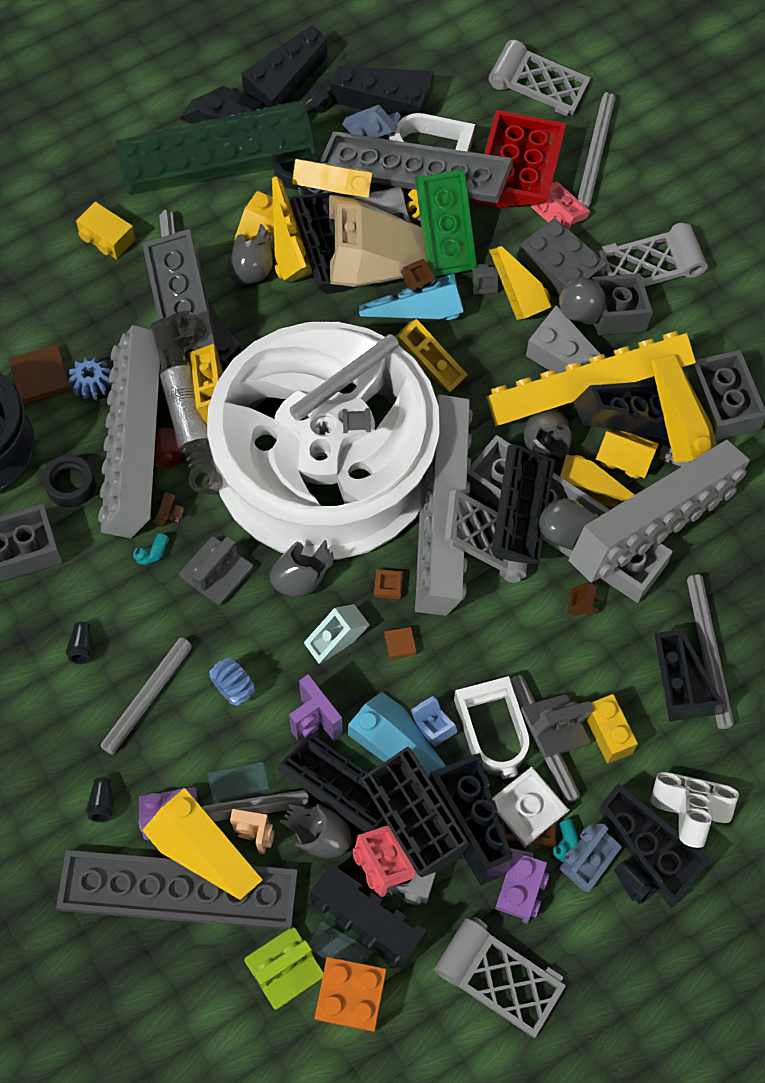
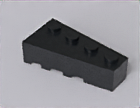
(285, 68)
(390, 88)
(624, 408)
(469, 800)
(653, 844)
(367, 917)

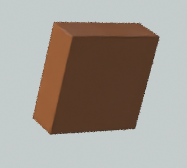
(388, 584)
(400, 643)

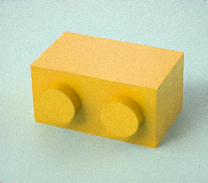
(105, 230)
(627, 452)
(611, 729)

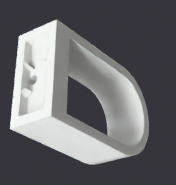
(436, 126)
(482, 694)

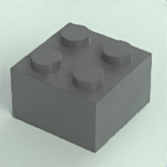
(625, 306)

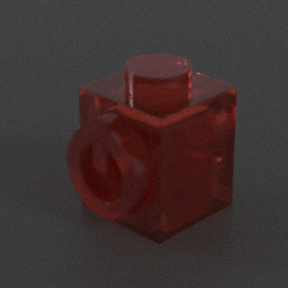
(167, 451)

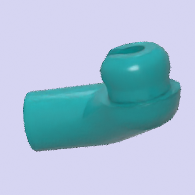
(152, 554)
(569, 841)

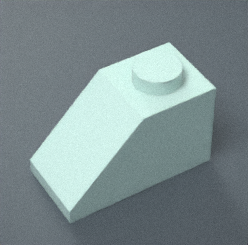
(336, 632)

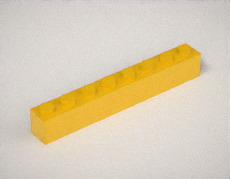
(567, 386)

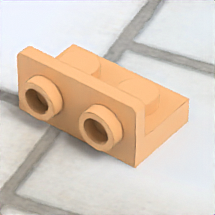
(252, 825)

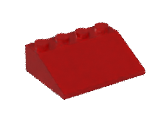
(534, 152)

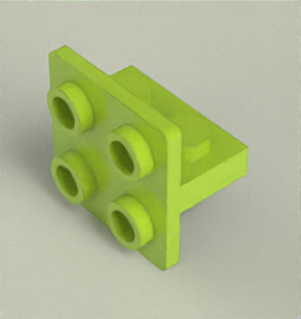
(284, 968)

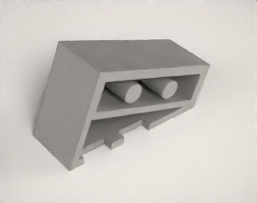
(559, 344)

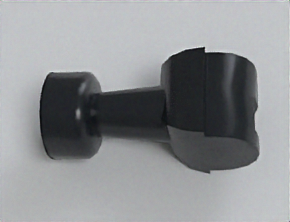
(318, 100)

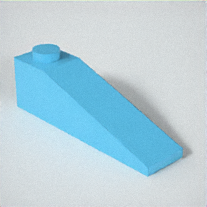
(431, 302)
(387, 729)

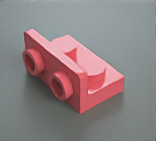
(561, 206)
(382, 859)

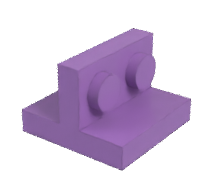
(314, 712)

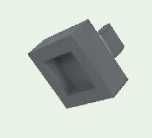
(484, 279)

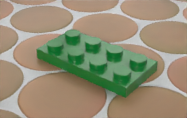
(446, 222)

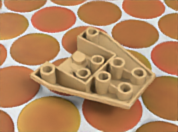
(370, 243)

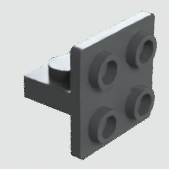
(216, 569)
(557, 724)

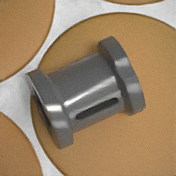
(356, 420)

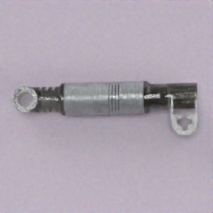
(180, 396)

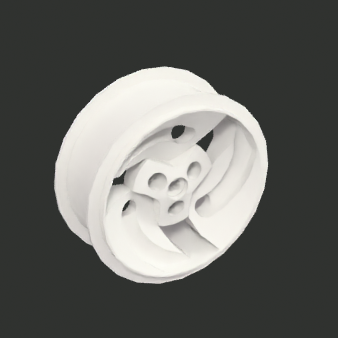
(268, 487)

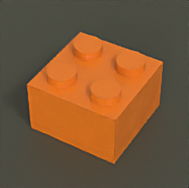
(350, 994)

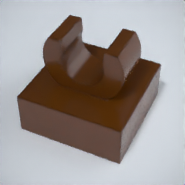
(417, 275)
(167, 511)
(582, 600)

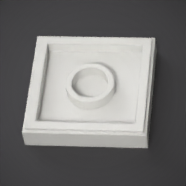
(529, 807)

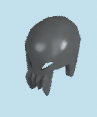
(250, 261)
(582, 300)
(548, 434)
(564, 521)
(294, 573)
(322, 831)

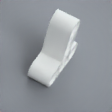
(696, 803)

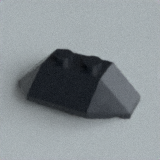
(218, 104)

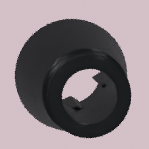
(80, 644)
(100, 802)
(636, 884)

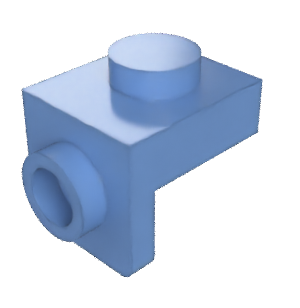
(433, 721)

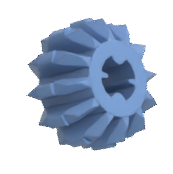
(90, 378)
(232, 681)

